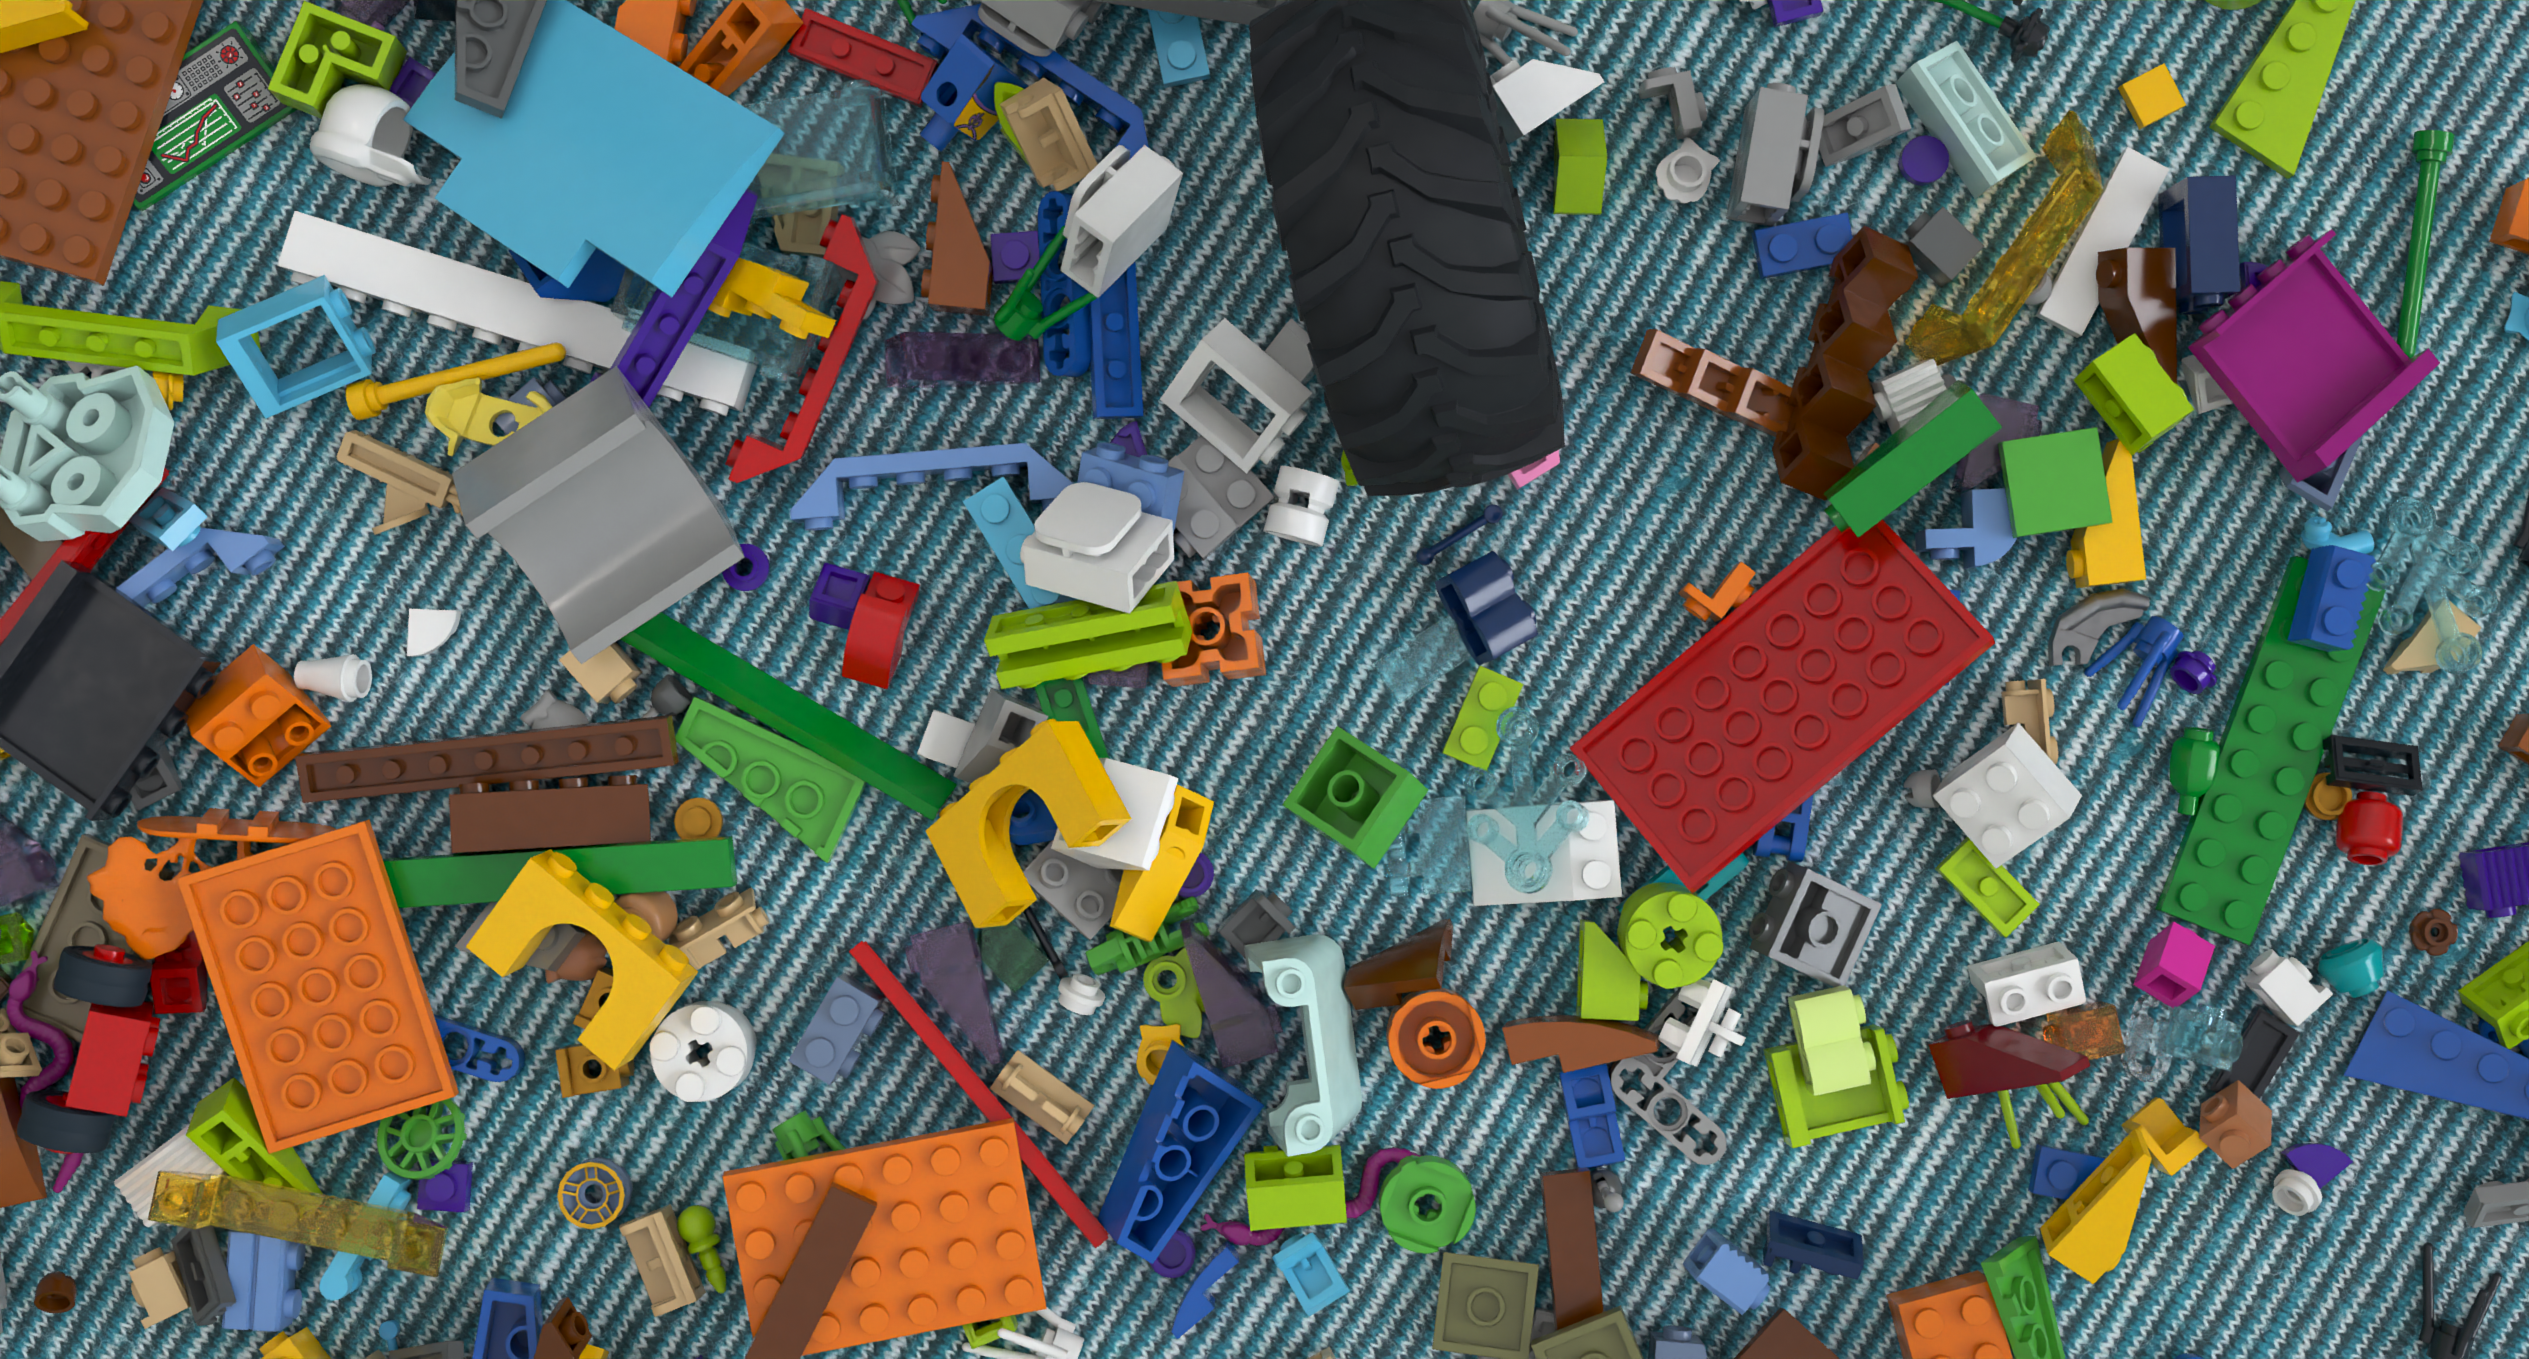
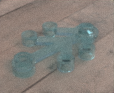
(2432, 579)
(1526, 807)

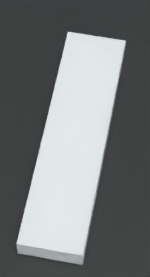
(2108, 227)

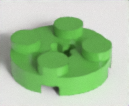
(1438, 1228)

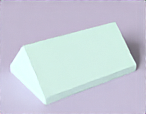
(1965, 117)

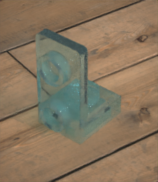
(1422, 660)

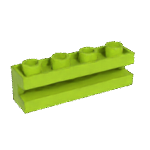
(1087, 638)

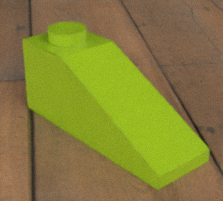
(231, 1136)

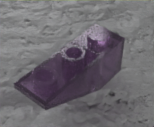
(960, 360)

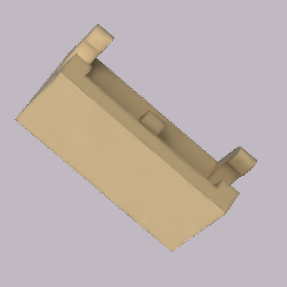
(1049, 135)
(663, 1260)

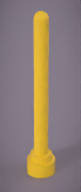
(369, 398)

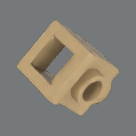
(158, 1286)

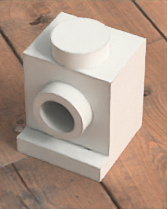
(2285, 987)

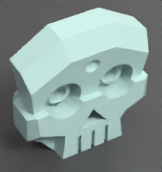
(81, 451)

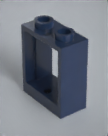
(2202, 226)

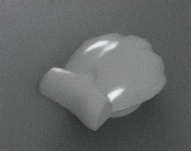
(552, 713)

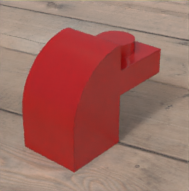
(878, 630)

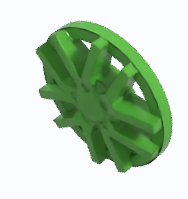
(422, 1136)

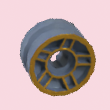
(582, 1207)

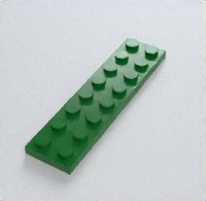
(2263, 771)

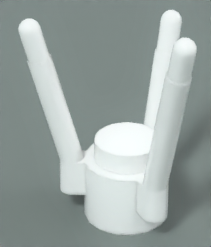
(1053, 1344)

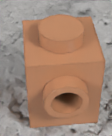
(2235, 1124)

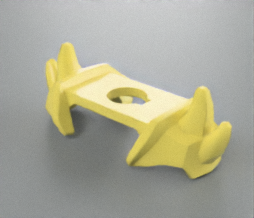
(466, 413)

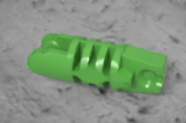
(1129, 952)

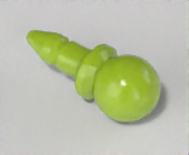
(697, 1227)

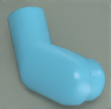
(2318, 534)

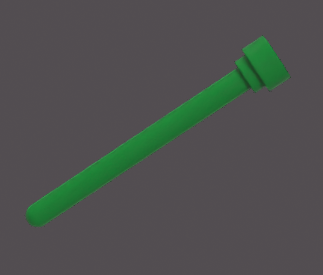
(2432, 151)

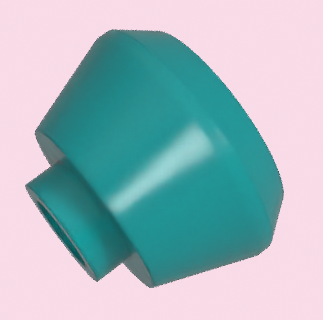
(2353, 967)

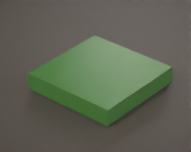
(2055, 482)

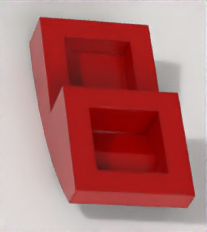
(180, 979)

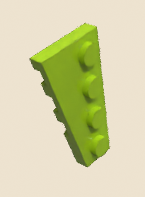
(2284, 84)

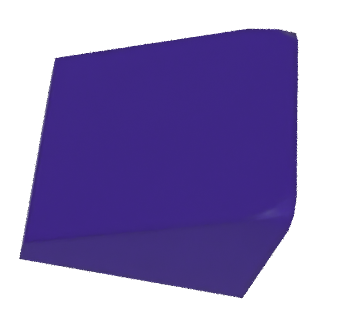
(837, 595)

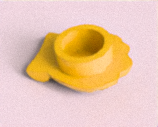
(1154, 1048)

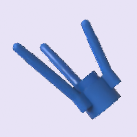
(2155, 646)

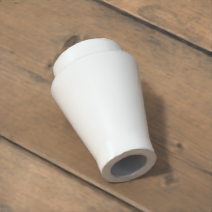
(337, 677)

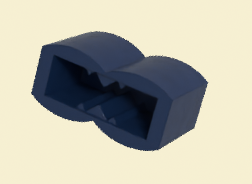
(1487, 608)

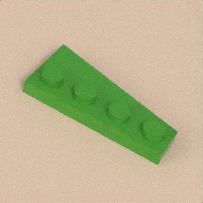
(2024, 1299)

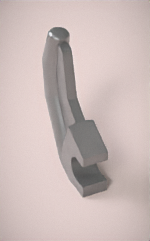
(2088, 619)

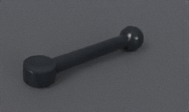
(1045, 943)

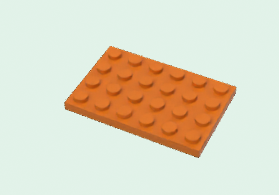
(318, 986)
(938, 1253)

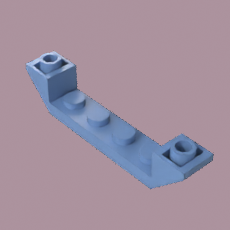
(825, 497)
(238, 551)

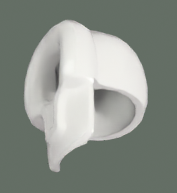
(366, 137)

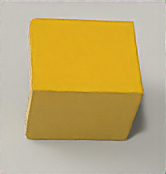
(2166, 1137)

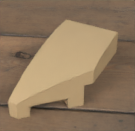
(2420, 649)

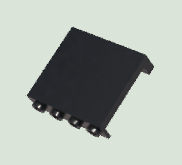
(95, 688)

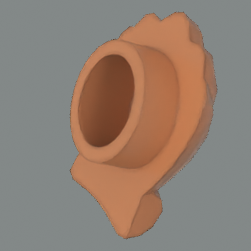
(582, 961)

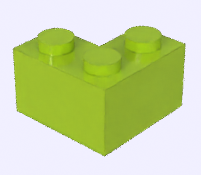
(326, 51)

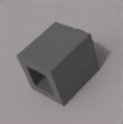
(1941, 245)

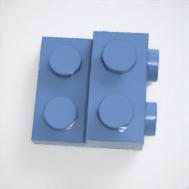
(1145, 477)

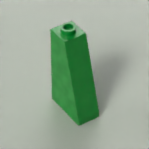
(1911, 459)

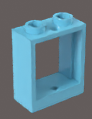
(254, 371)

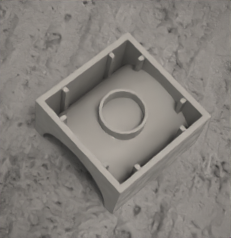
(599, 513)

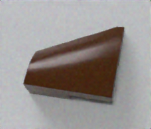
(1402, 968)

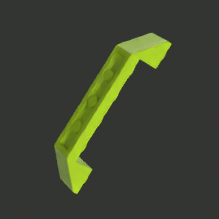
(110, 338)

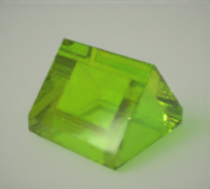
(15, 938)

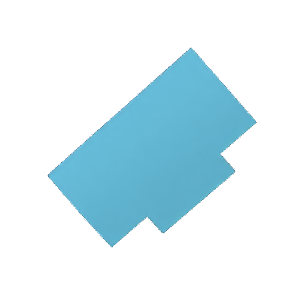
(597, 154)

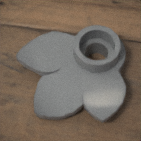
(888, 254)

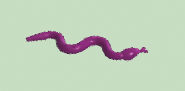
(20, 990)
(1240, 1233)

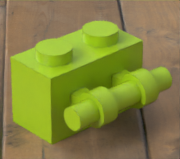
(2133, 394)
(1294, 1188)

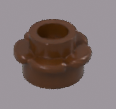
(2420, 931)

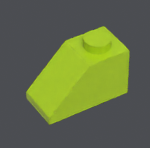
(1606, 979)

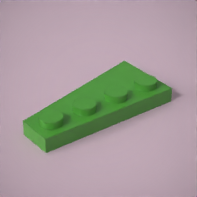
(774, 773)

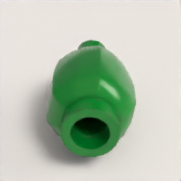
(2193, 766)

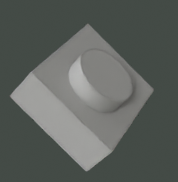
(1685, 105)

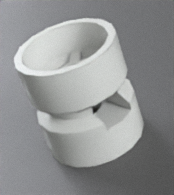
(1297, 522)

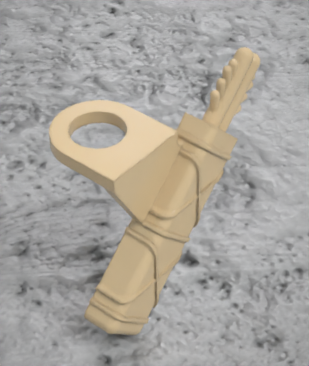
(408, 479)

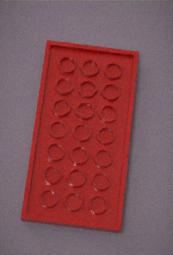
(1780, 698)

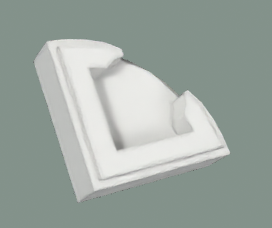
(430, 629)

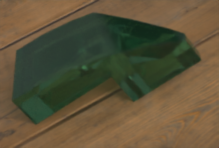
(1010, 954)

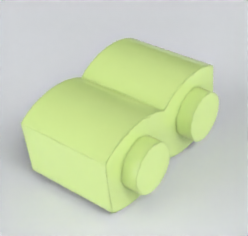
(1831, 1039)

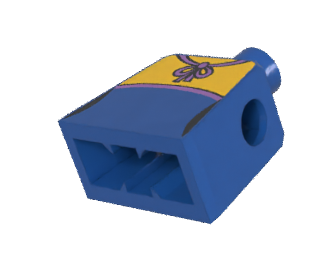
(964, 93)

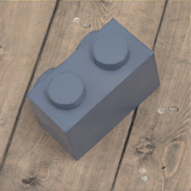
(837, 1029)

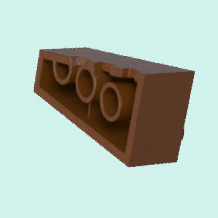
(549, 817)

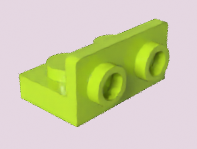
(2503, 997)

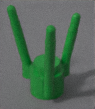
(1023, 310)

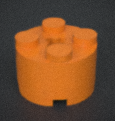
(1459, 1050)

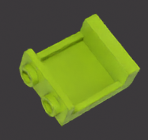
(1812, 1117)

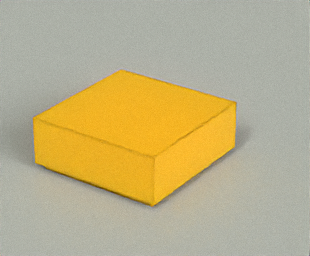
(2151, 96)

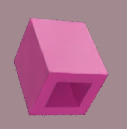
(2174, 965)

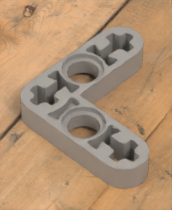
(1653, 1070)

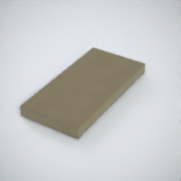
(73, 921)

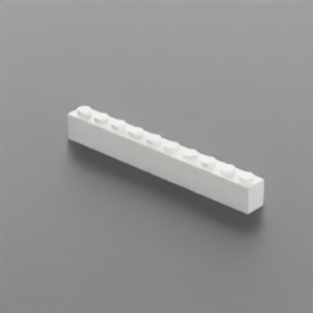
(493, 307)

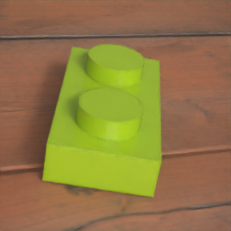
(1474, 730)
(1986, 888)

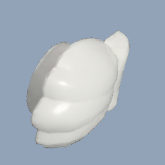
(1686, 173)

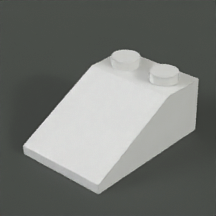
(1583, 865)

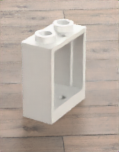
(1258, 375)

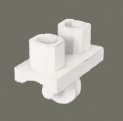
(1693, 1040)

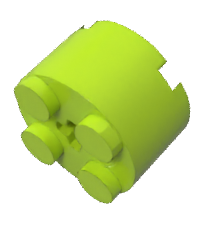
(1696, 934)

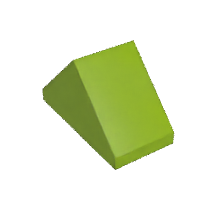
(1579, 166)

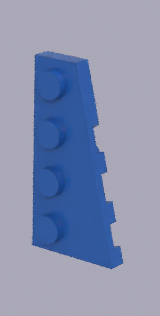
(2440, 1059)

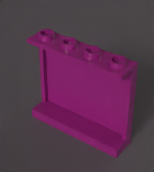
(2306, 359)

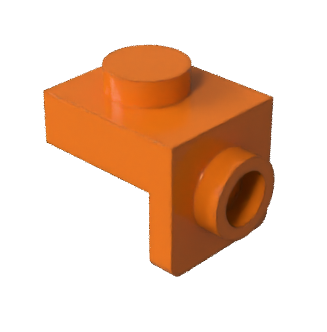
(1731, 592)

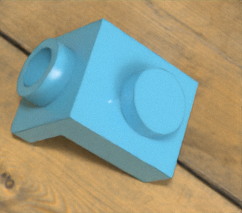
(1310, 1272)

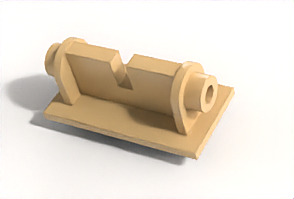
(2031, 710)
(732, 916)
(1042, 1097)

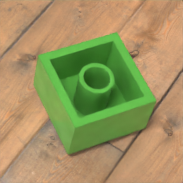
(1355, 797)

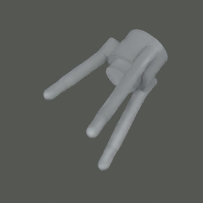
(1499, 17)

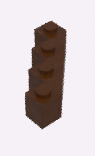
(1849, 340)

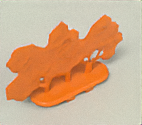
(153, 910)

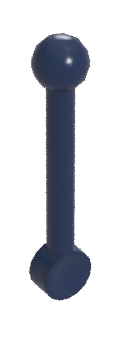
(1491, 515)

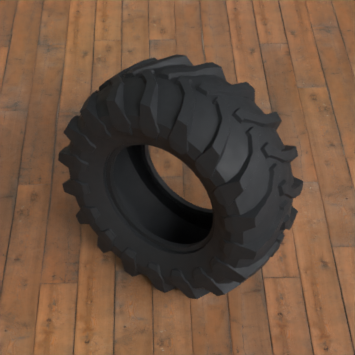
(1405, 240)

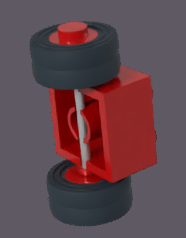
(109, 1055)

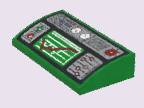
(211, 112)

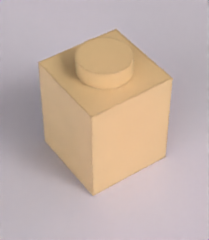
(605, 675)

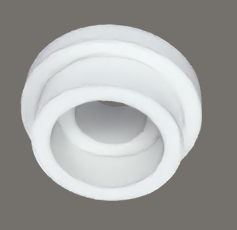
(1080, 994)
(2296, 1192)

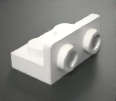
(2029, 983)

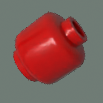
(2369, 829)

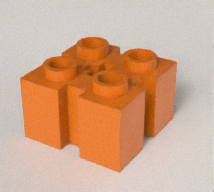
(1235, 647)

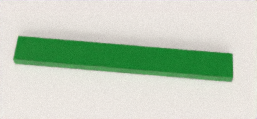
(793, 714)
(617, 867)

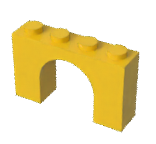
(974, 831)
(645, 970)

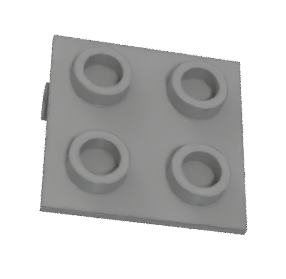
(1075, 889)

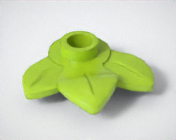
(1182, 1001)

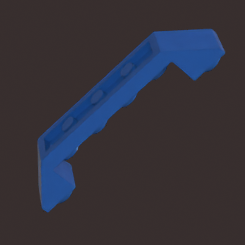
(941, 30)

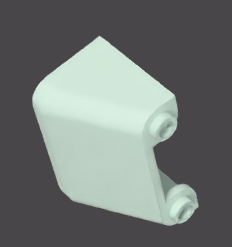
(1312, 975)

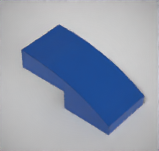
(1592, 1117)
(1197, 1299)

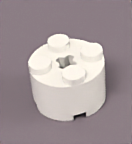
(679, 1037)

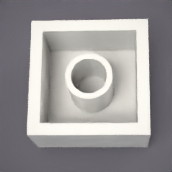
(2007, 795)

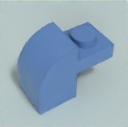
(1983, 535)

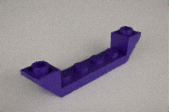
(671, 321)

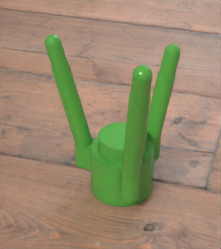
(799, 1135)

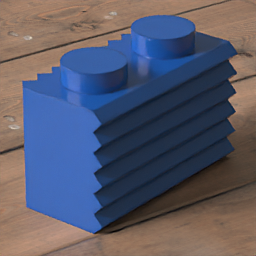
(2331, 598)

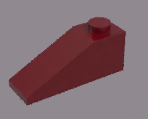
(1998, 1059)

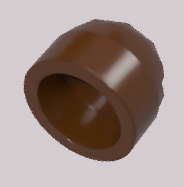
(56, 1293)

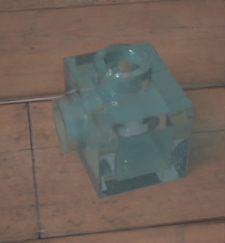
(2204, 1037)

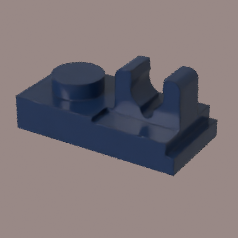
(1812, 1244)

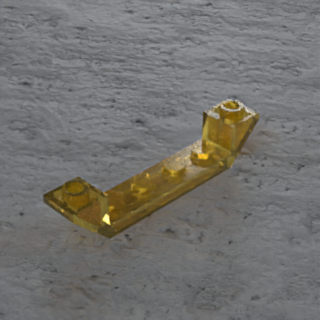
(1950, 336)
(300, 1216)

